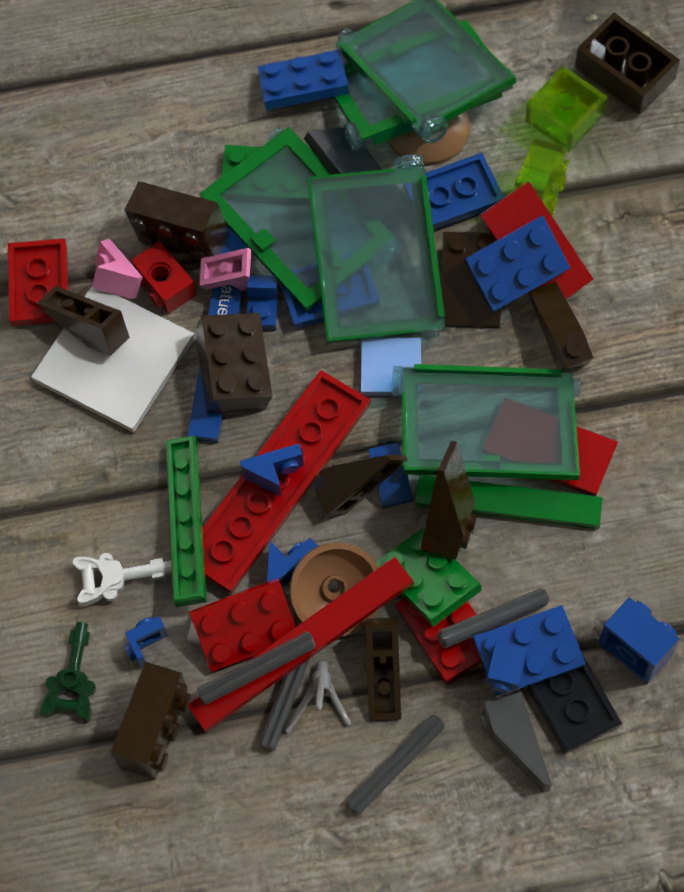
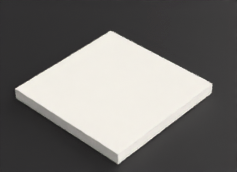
(128, 380)

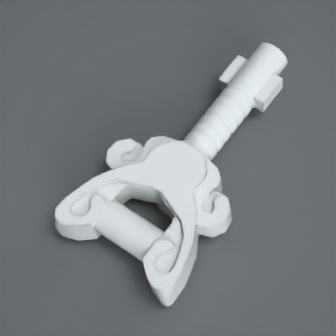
(113, 576)

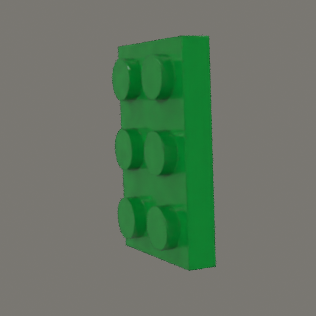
(439, 581)

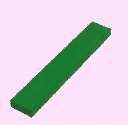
(524, 503)
(185, 522)

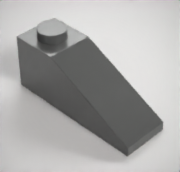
(515, 736)

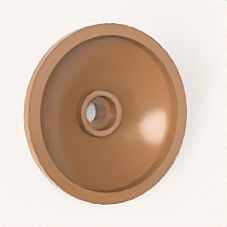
(437, 152)
(323, 565)

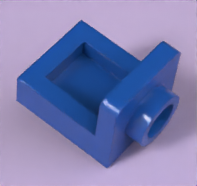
(146, 633)

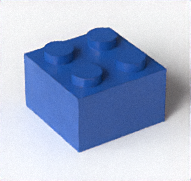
(639, 639)

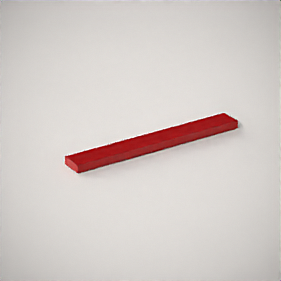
(324, 627)

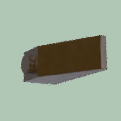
(86, 319)
(560, 328)
(347, 484)
(383, 668)

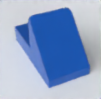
(263, 299)
(264, 468)
(395, 488)
(281, 566)

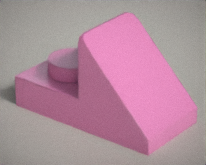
(226, 269)
(115, 272)

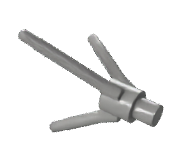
(320, 687)

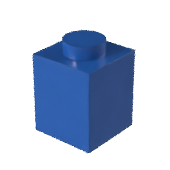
(505, 666)

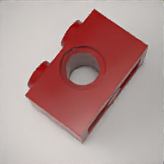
(158, 263)

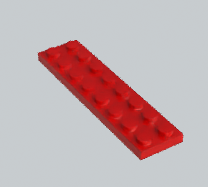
(254, 515)

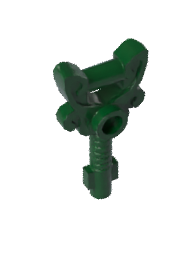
(71, 681)

